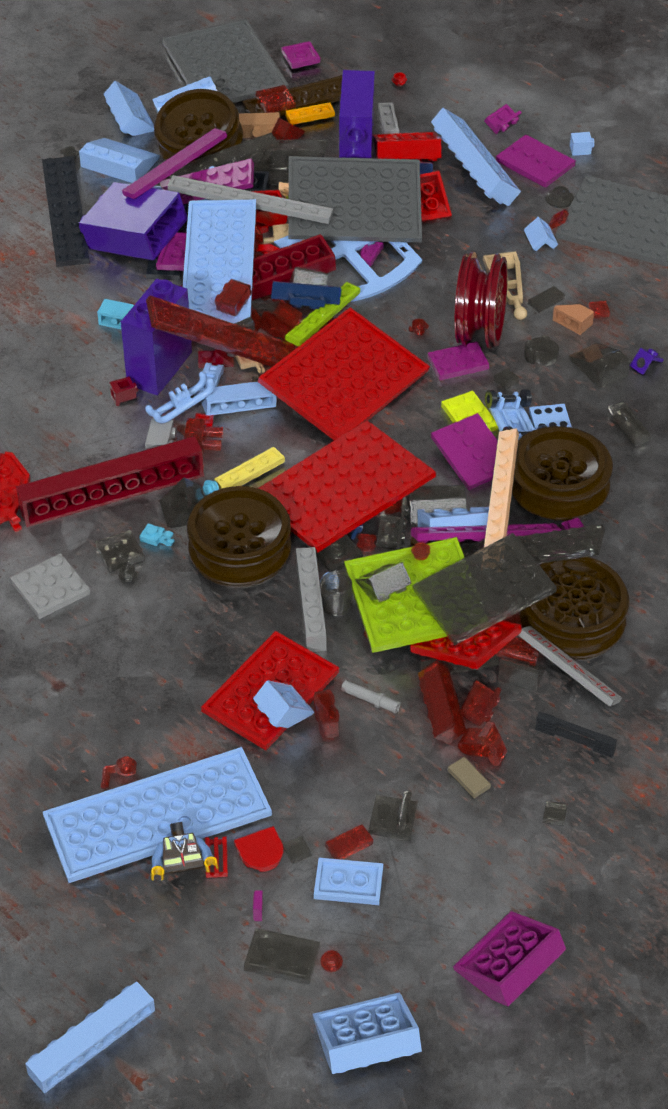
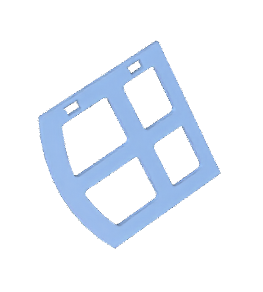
(375, 283)

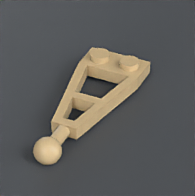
(512, 262)

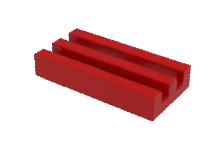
(216, 842)

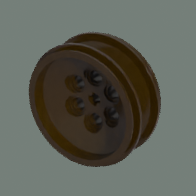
(193, 115)
(239, 536)
(585, 611)

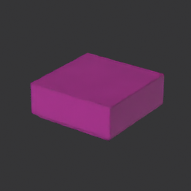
(258, 905)

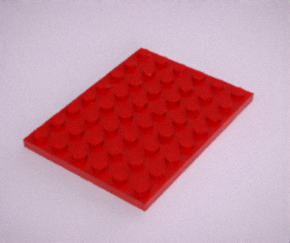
(343, 374)
(347, 484)

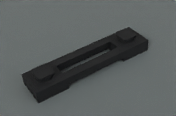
(550, 725)

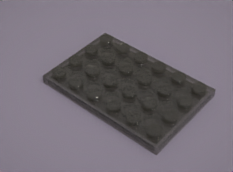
(484, 588)

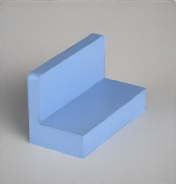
(539, 233)

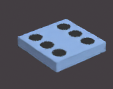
(549, 415)

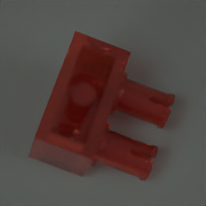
(201, 431)

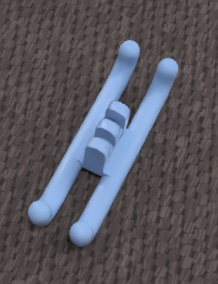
(182, 399)

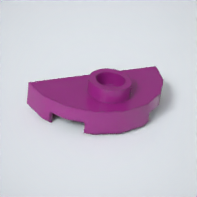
(371, 252)

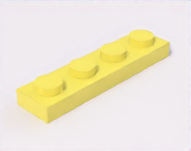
(251, 469)

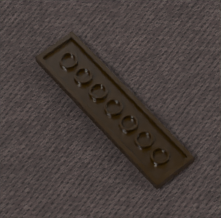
(306, 95)

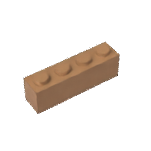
(257, 123)

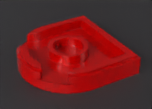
(260, 849)

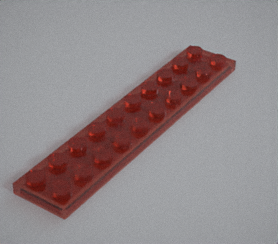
(216, 332)

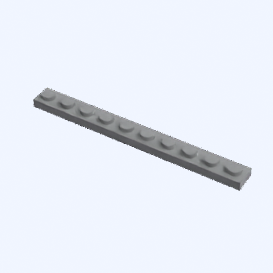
(263, 201)

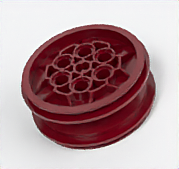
(481, 299)

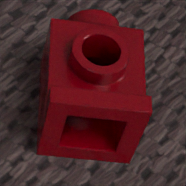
(122, 390)

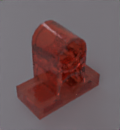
(483, 743)

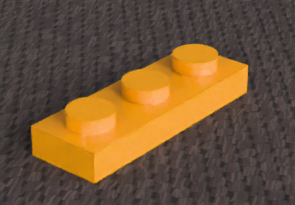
(310, 113)

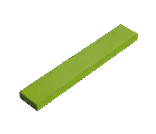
(321, 316)

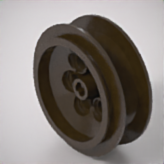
(561, 473)

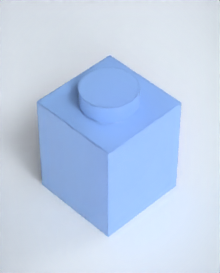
(581, 143)

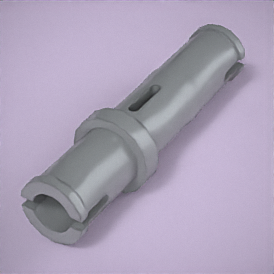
(378, 699)

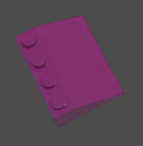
(511, 957)

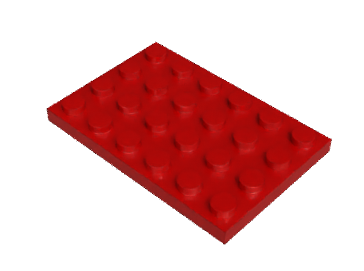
(277, 661)

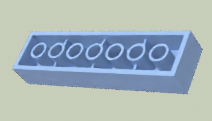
(475, 157)

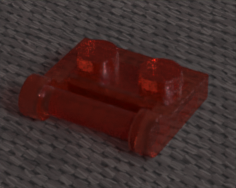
(520, 650)

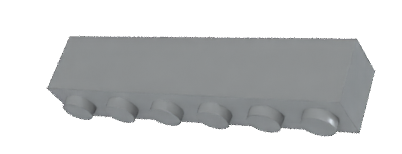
(311, 599)

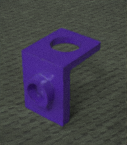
(648, 356)

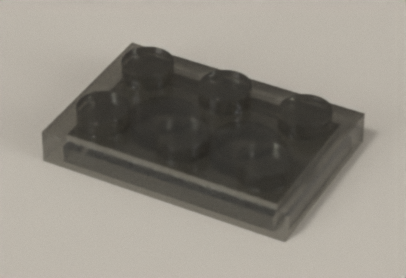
(282, 956)

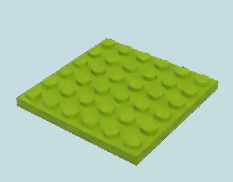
(403, 616)

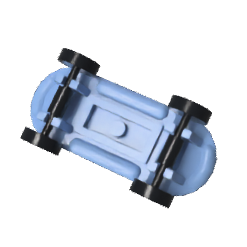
(509, 410)

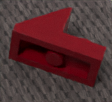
(215, 357)

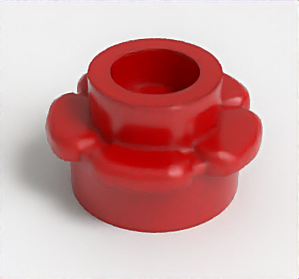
(399, 79)

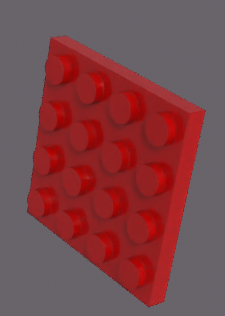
(472, 651)

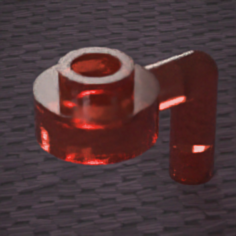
(124, 766)

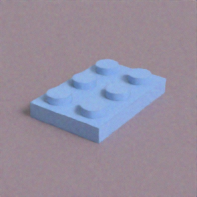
(348, 881)

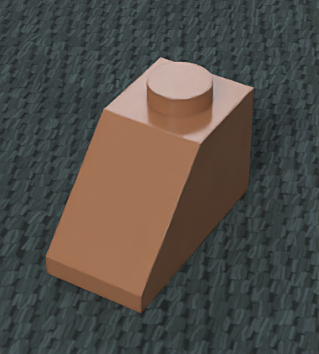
(573, 317)

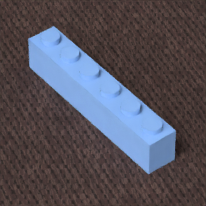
(90, 1037)

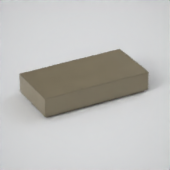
(469, 777)

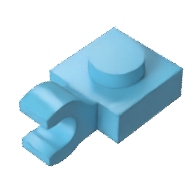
(154, 535)

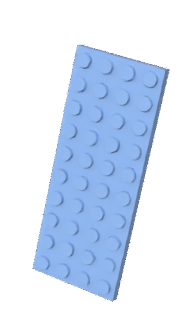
(218, 250)
(135, 817)

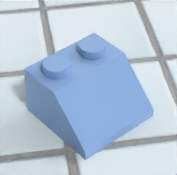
(282, 704)

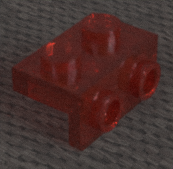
(480, 703)

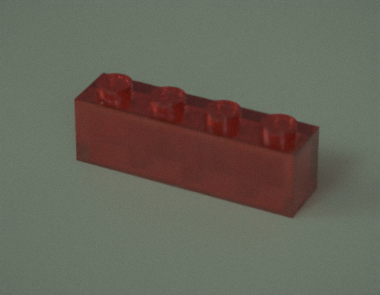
(441, 702)

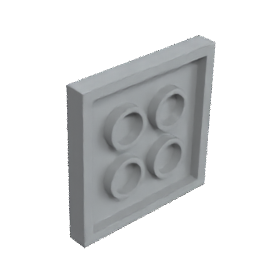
(50, 585)

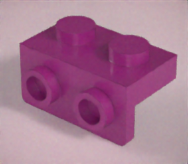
(502, 119)

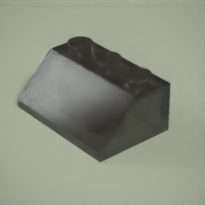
(435, 497)

